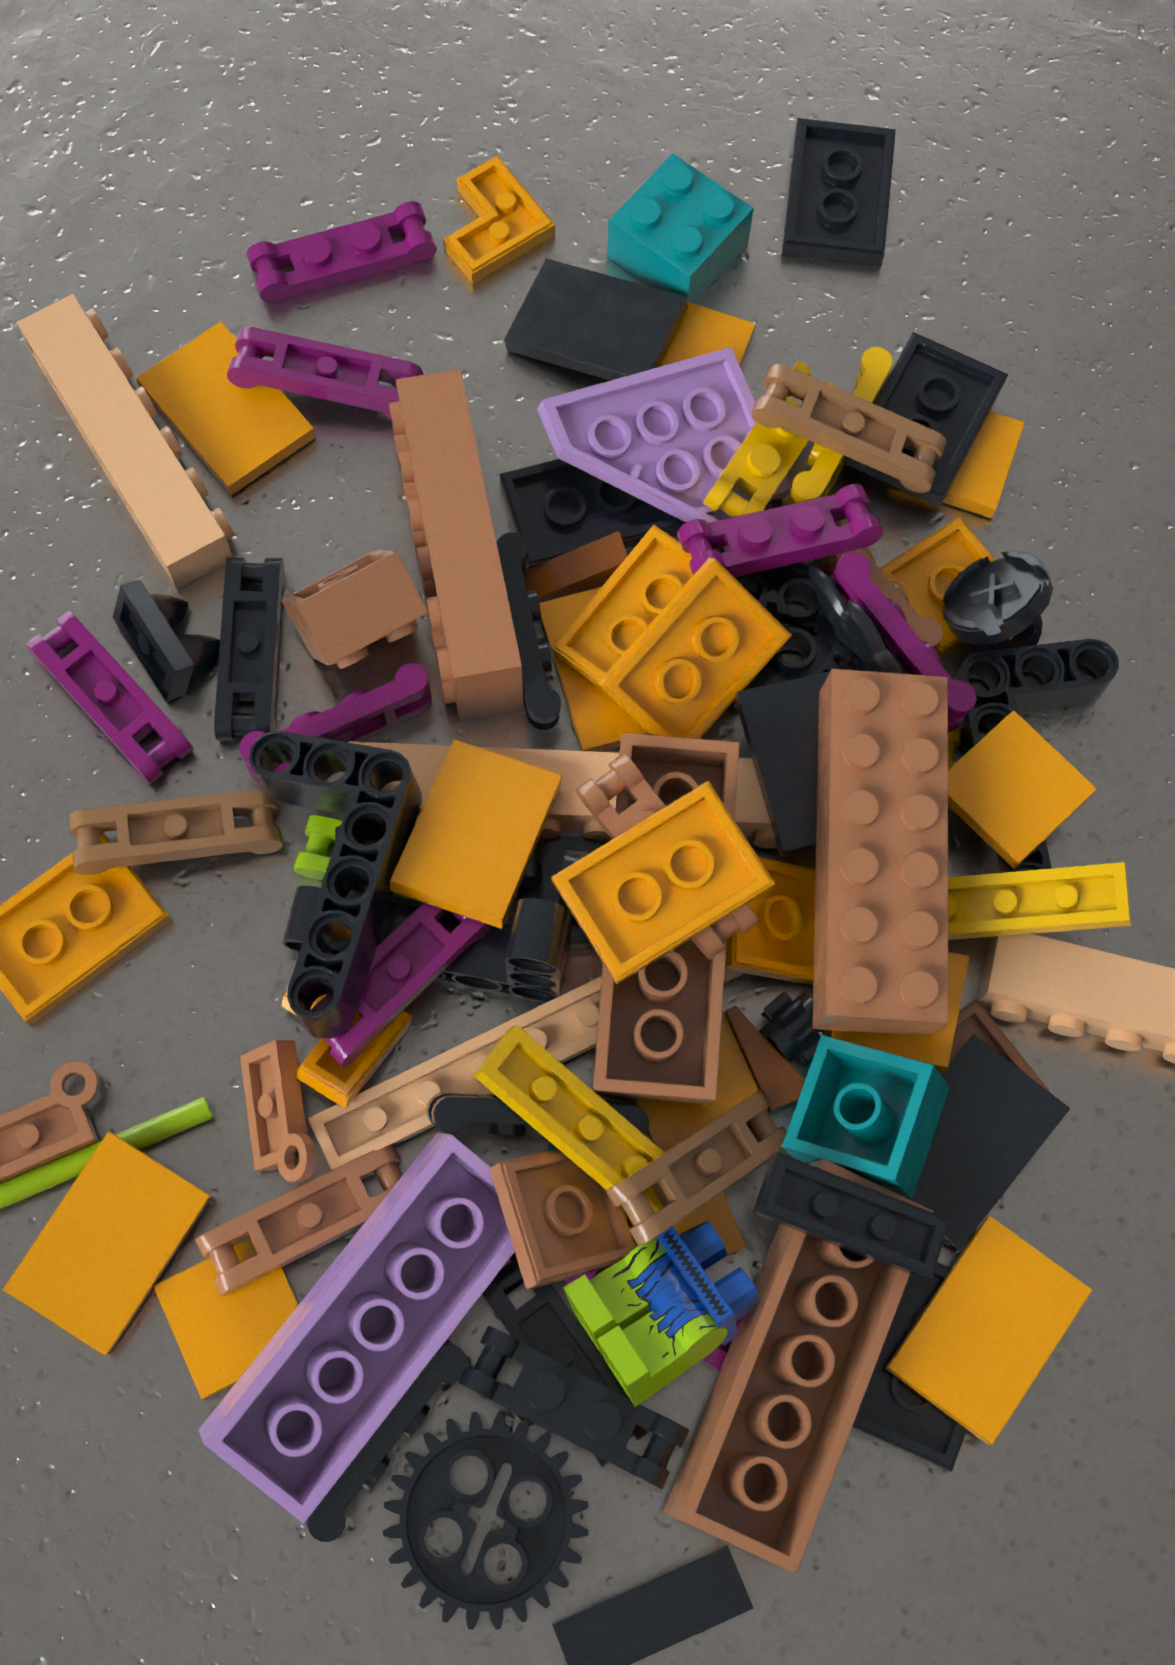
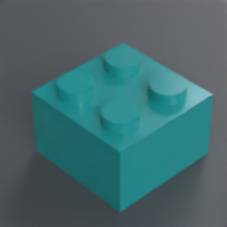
(679, 230)
(867, 1113)

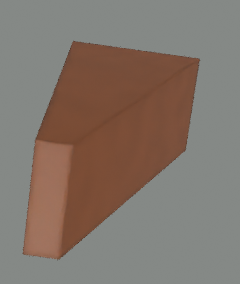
(578, 569)
(770, 1070)

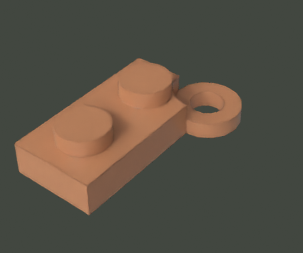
(277, 1111)
(48, 1125)

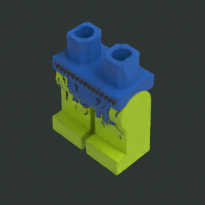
(660, 1309)

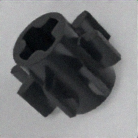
(791, 1027)

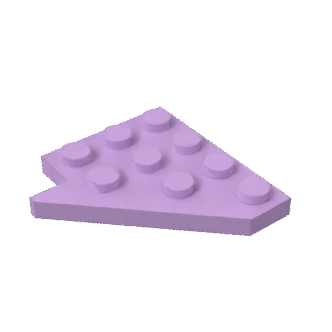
(659, 431)

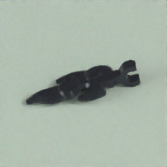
(854, 627)

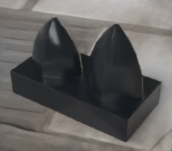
(149, 626)

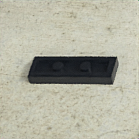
(851, 1216)
(655, 1613)

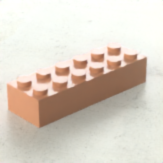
(456, 546)
(882, 854)
(665, 1021)
(788, 1394)

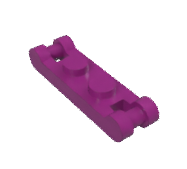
(341, 254)
(317, 369)
(783, 533)
(914, 655)
(109, 696)
(361, 712)
(400, 972)

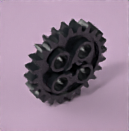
(821, 652)
(539, 1541)

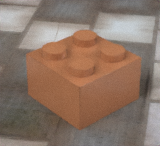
(356, 608)

